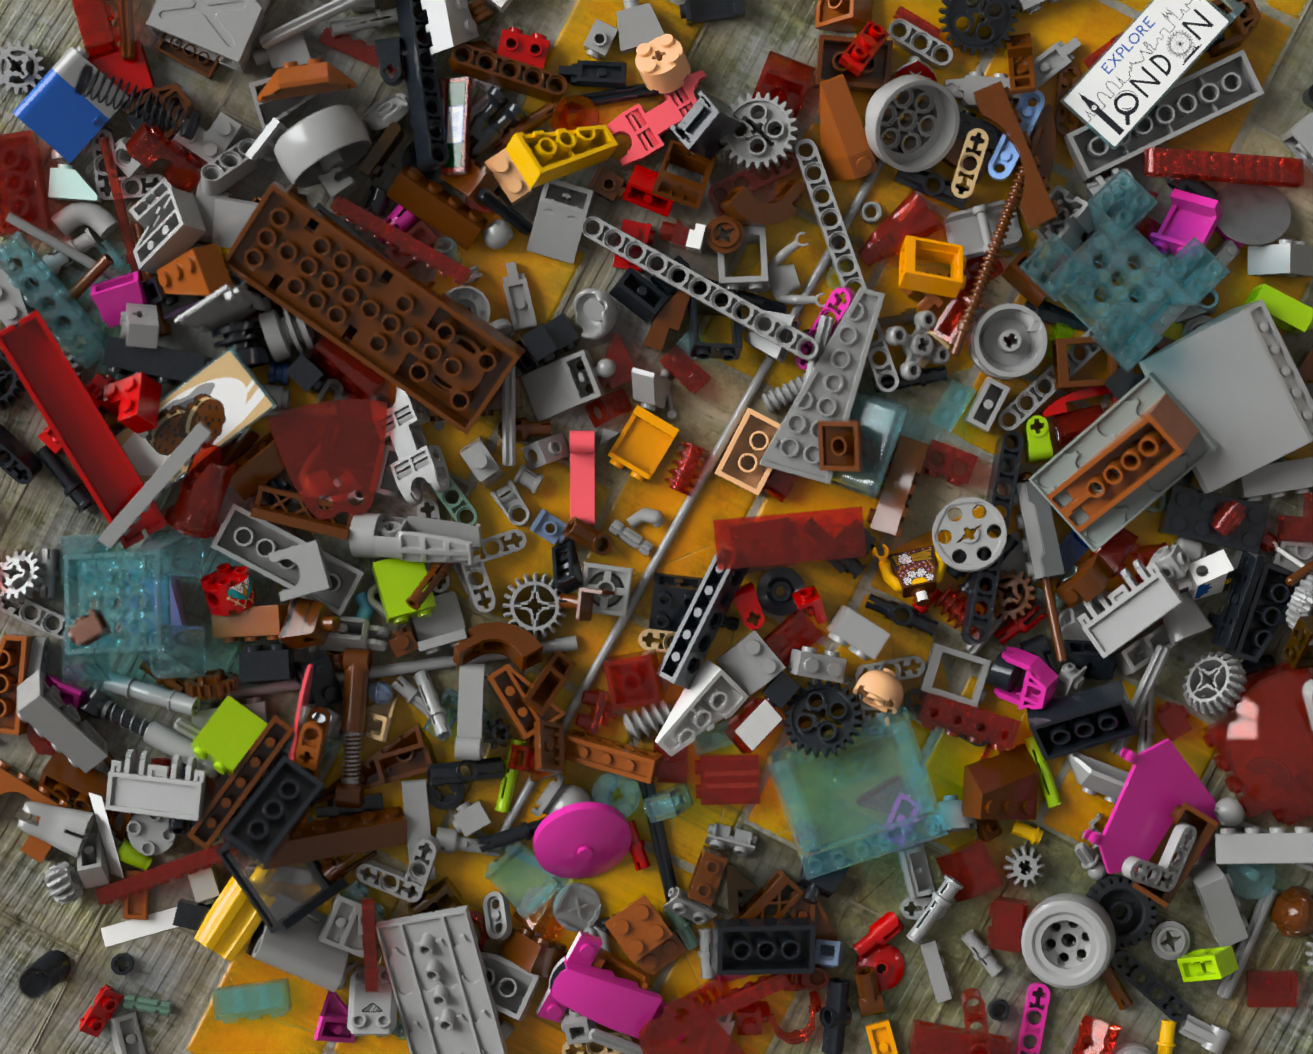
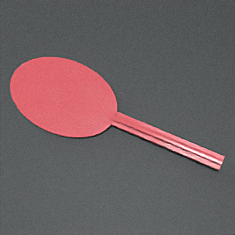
(301, 710)

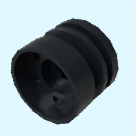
(242, 339)

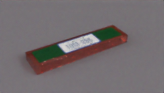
(457, 124)

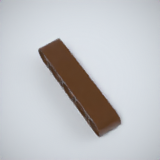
(519, 70)

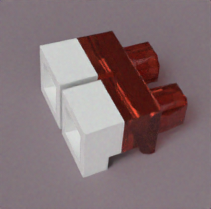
(682, 237)

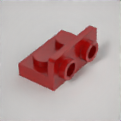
(640, 232)

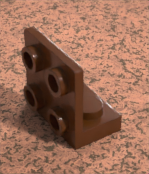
(549, 749)

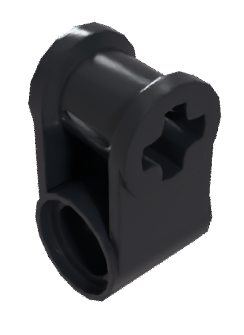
(390, 56)

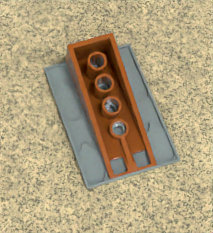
(1123, 462)

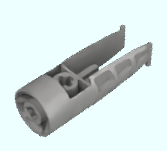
(413, 538)

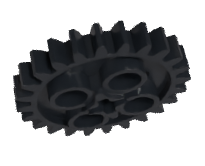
(999, 23)
(812, 738)

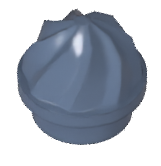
(380, 693)

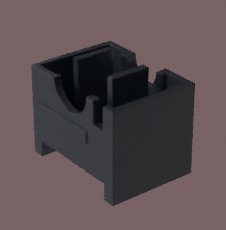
(706, 125)

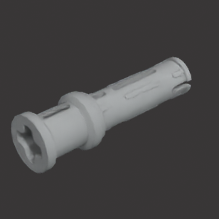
(941, 900)

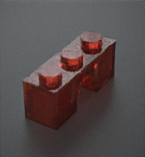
(150, 144)

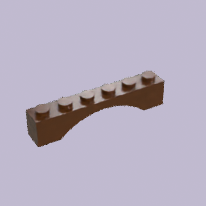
(997, 110)

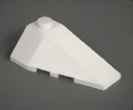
(700, 707)

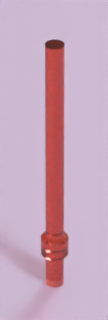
(119, 204)

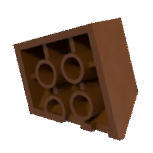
(1002, 786)

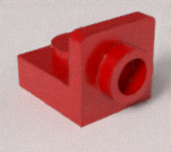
(810, 599)

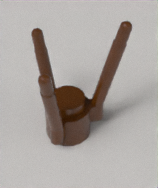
(338, 868)

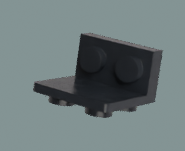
(671, 600)

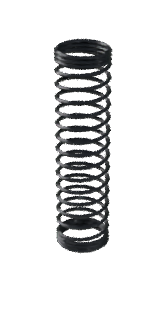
(84, 79)
(35, 983)

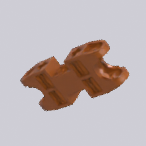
(312, 744)

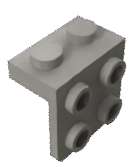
(443, 626)

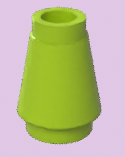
(129, 855)

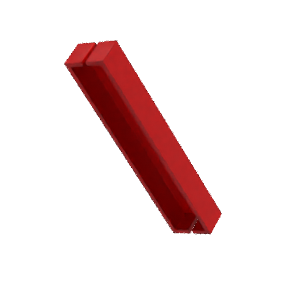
(76, 422)

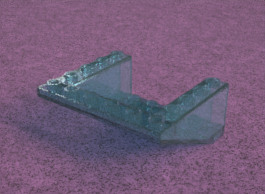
(859, 801)

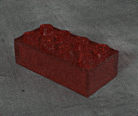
(22, 183)

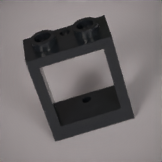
(713, 350)

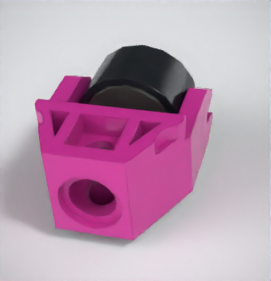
(1038, 684)

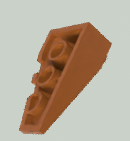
(841, 133)

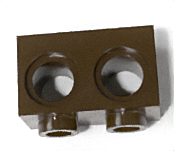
(438, 897)

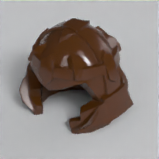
(1293, 912)

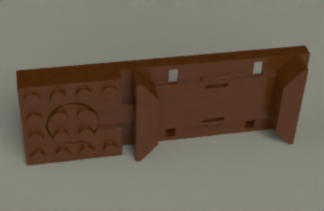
(403, 326)

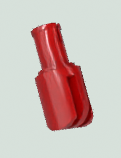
(1013, 628)
(879, 933)

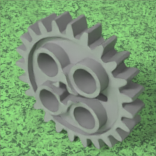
(774, 116)

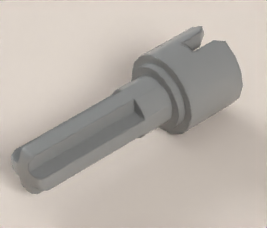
(451, 841)

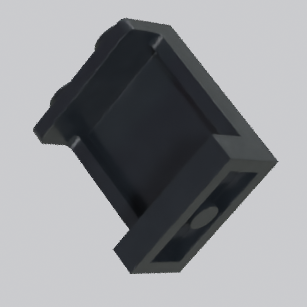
(711, 10)

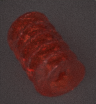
(686, 468)
(954, 606)

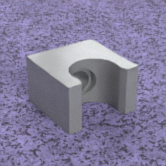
(312, 566)

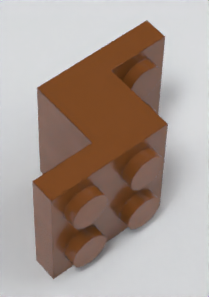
(645, 935)

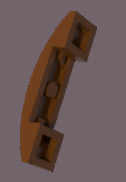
(1021, 64)

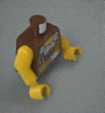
(913, 571)

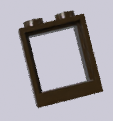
(1297, 648)

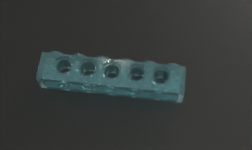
(65, 305)

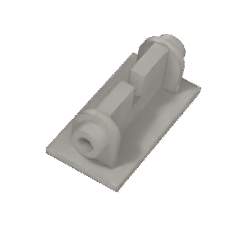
(1069, 680)
(722, 840)
(692, 910)

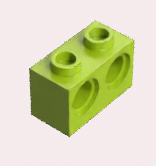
(1207, 964)

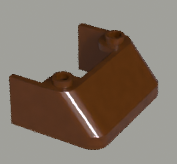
(1205, 828)

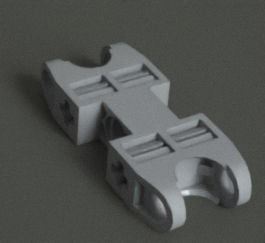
(415, 456)

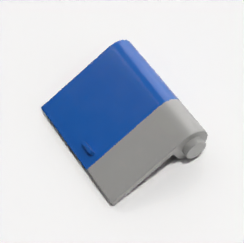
(59, 114)

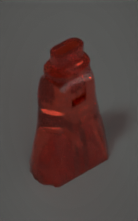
(909, 219)

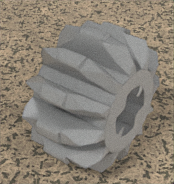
(1032, 861)
(63, 882)

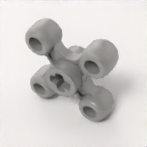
(917, 345)

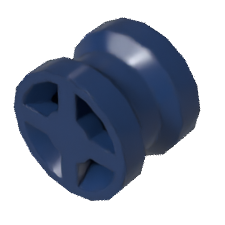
(278, 374)

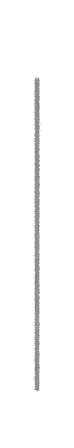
(689, 501)

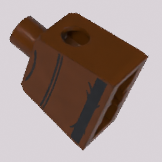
(307, 623)

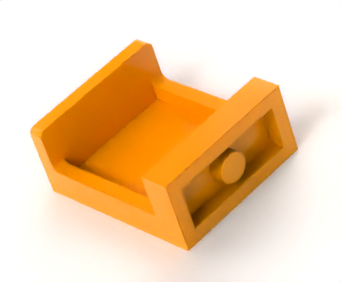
(642, 444)

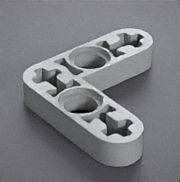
(101, 184)
(479, 566)
(879, 665)
(1182, 835)
(410, 878)

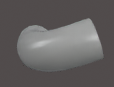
(85, 214)

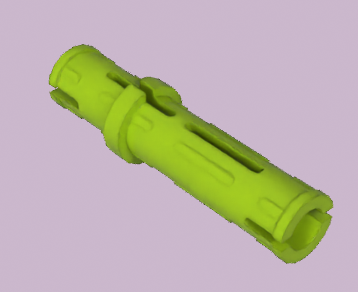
(1045, 776)
(508, 781)

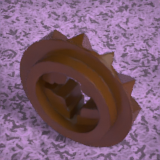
(727, 224)

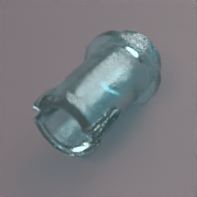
(118, 258)

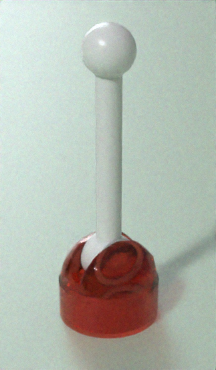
(1270, 543)

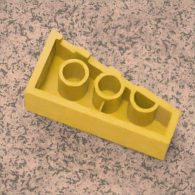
(555, 154)

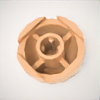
(880, 690)

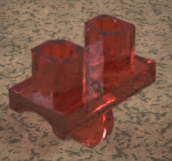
(592, 721)

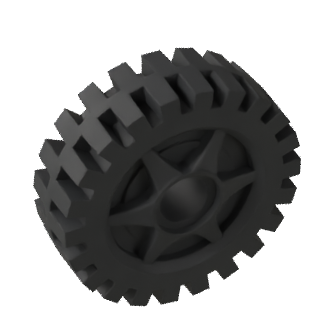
(1139, 908)

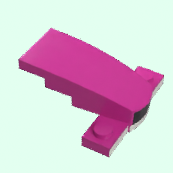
(596, 991)

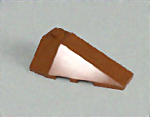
(843, 15)

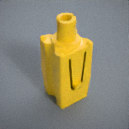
(229, 922)

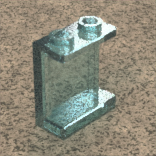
(522, 879)

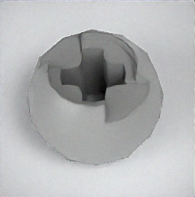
(497, 234)
(1229, 812)

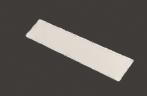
(106, 835)
(135, 929)

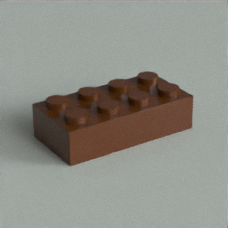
(188, 59)

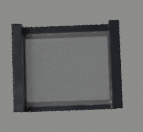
(281, 893)

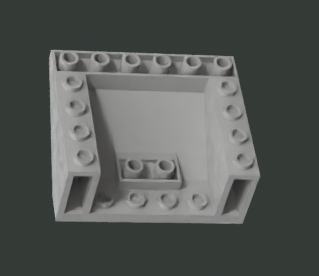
(1239, 389)

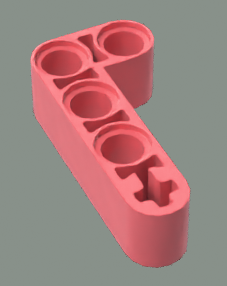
(582, 475)

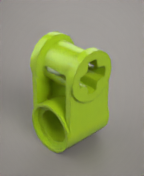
(1037, 443)

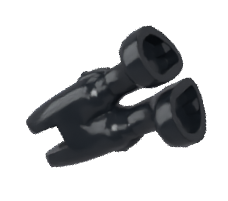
(481, 122)

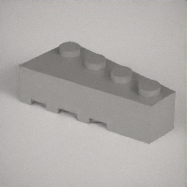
(59, 723)

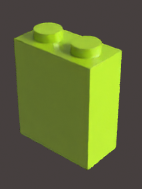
(395, 584)
(228, 736)

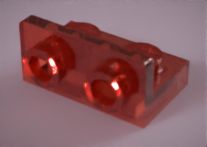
(684, 370)

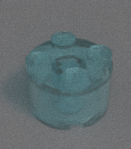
(628, 787)

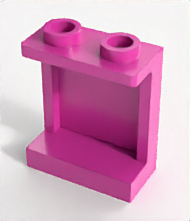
(1187, 218)

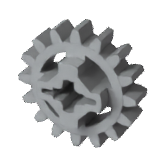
(26, 61)
(20, 576)

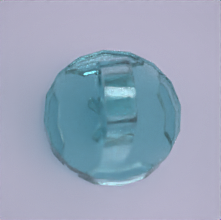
(1251, 880)

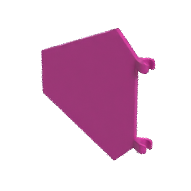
(1145, 805)

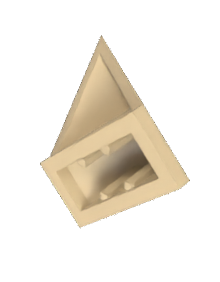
(380, 719)

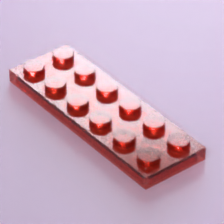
(789, 538)

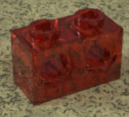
(950, 457)

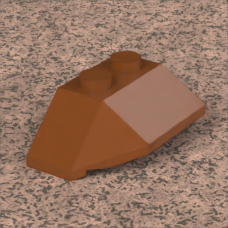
(305, 80)

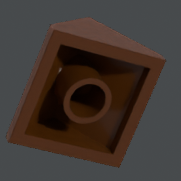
(840, 445)

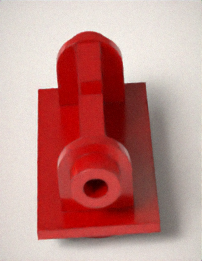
(101, 1012)

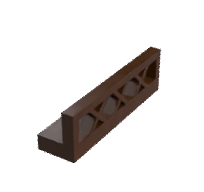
(296, 519)
(765, 897)

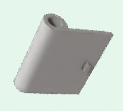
(302, 953)

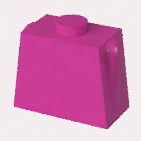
(113, 295)

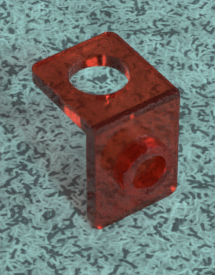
(610, 405)

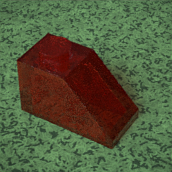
(624, 365)

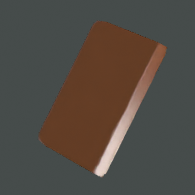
(238, 446)

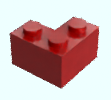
(134, 401)

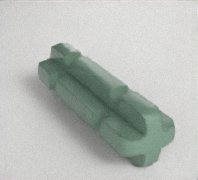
(147, 1005)

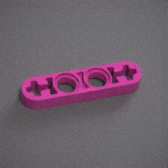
(839, 312)
(1033, 1029)

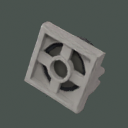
(608, 578)

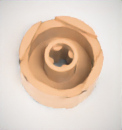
(662, 64)

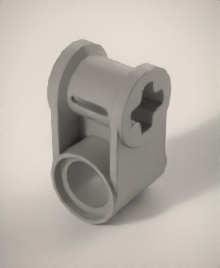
(511, 502)

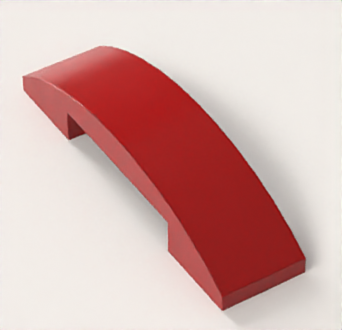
(1059, 405)

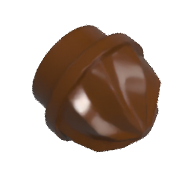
(336, 660)

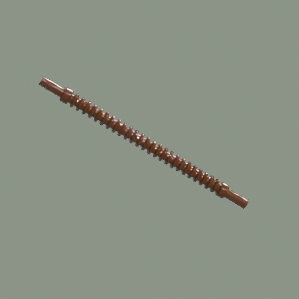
(965, 326)

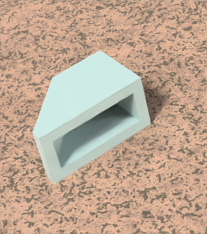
(70, 185)

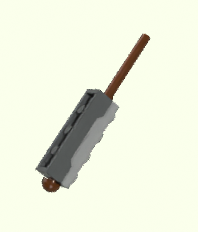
(1041, 548)

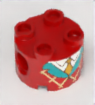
(228, 589)

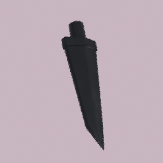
(1052, 314)

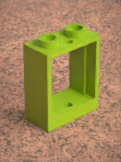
(1285, 311)

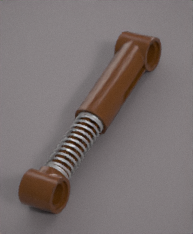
(357, 666)

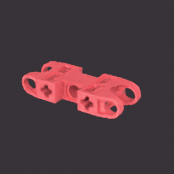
(655, 121)

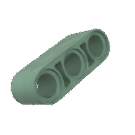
(461, 505)

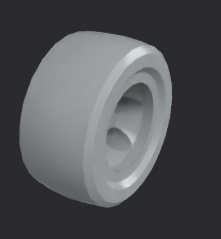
(322, 143)
(1046, 960)

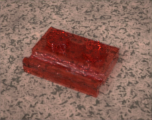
(792, 633)
(1271, 988)

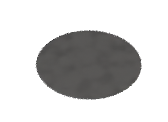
(1253, 213)

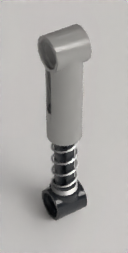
(154, 734)

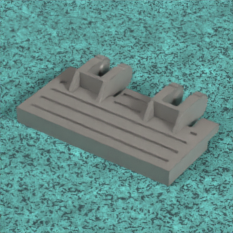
(1128, 611)
(152, 789)

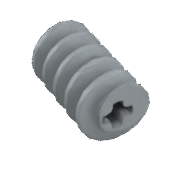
(647, 720)

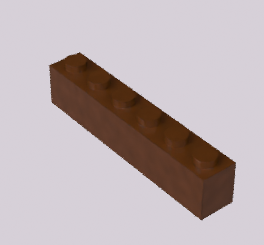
(242, 781)
(343, 836)

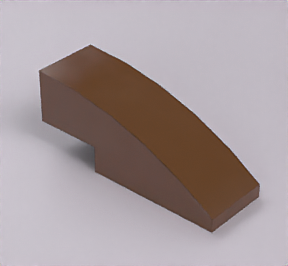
(668, 319)
(549, 682)

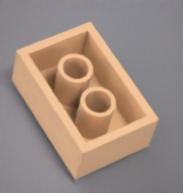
(745, 450)

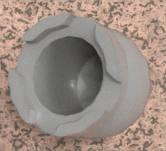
(559, 795)

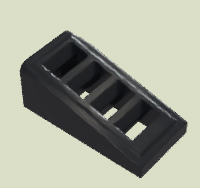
(573, 579)

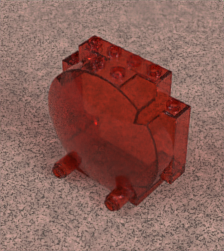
(1268, 745)

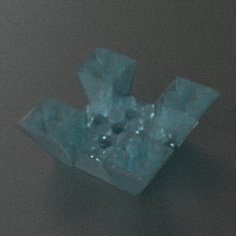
(1074, 279)
(89, 574)

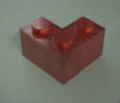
(1298, 527)

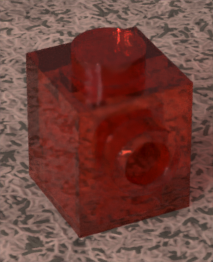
(1172, 720)

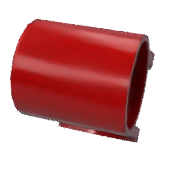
(746, 602)

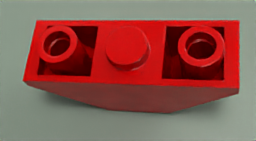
(863, 48)

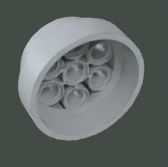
(925, 143)

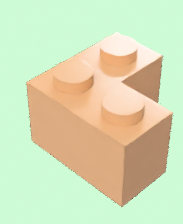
(508, 177)

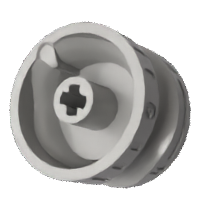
(1007, 322)

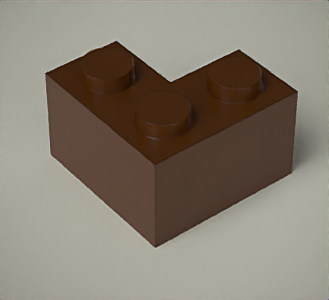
(533, 953)

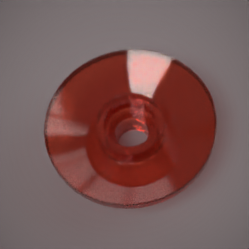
(585, 110)

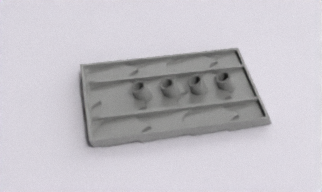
(441, 983)

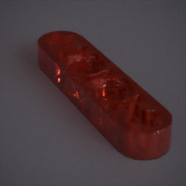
(369, 944)

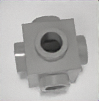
(1172, 561)
(576, 1027)

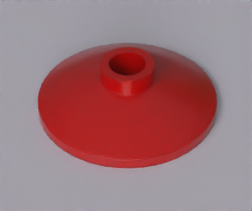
(893, 964)

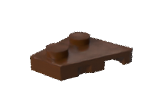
(817, 914)

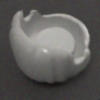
(595, 313)

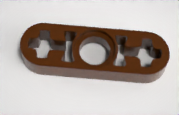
(1062, 82)

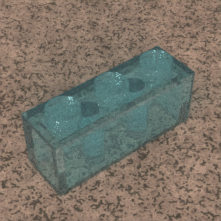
(252, 1000)

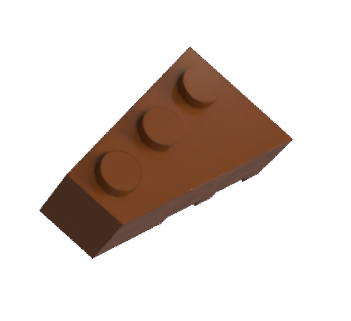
(195, 272)
(250, 623)
(510, 691)

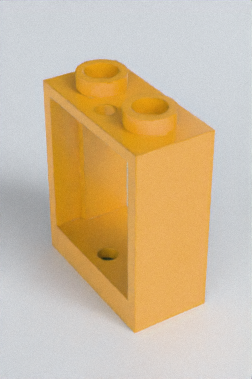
(934, 251)

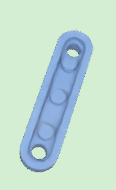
(1005, 152)

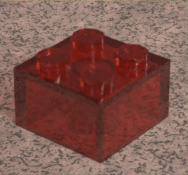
(633, 679)

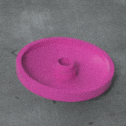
(582, 840)

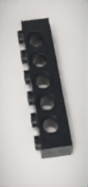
(701, 624)

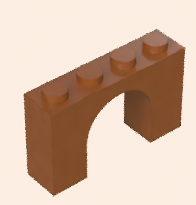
(21, 783)

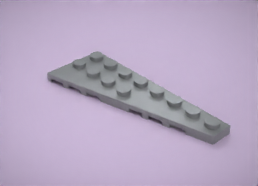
(827, 391)

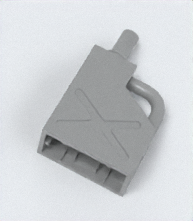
(211, 26)

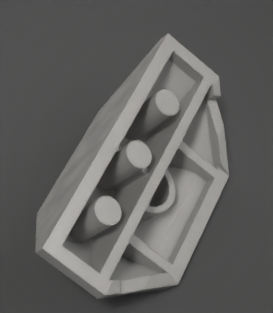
(1097, 776)

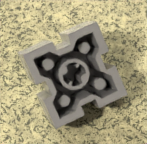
(1071, 220)

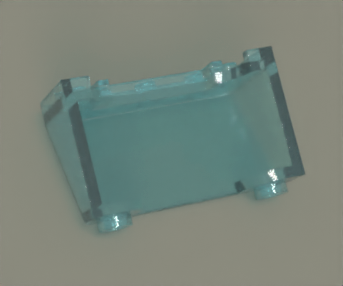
(880, 429)

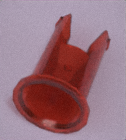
(201, 494)

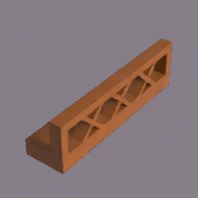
(611, 756)

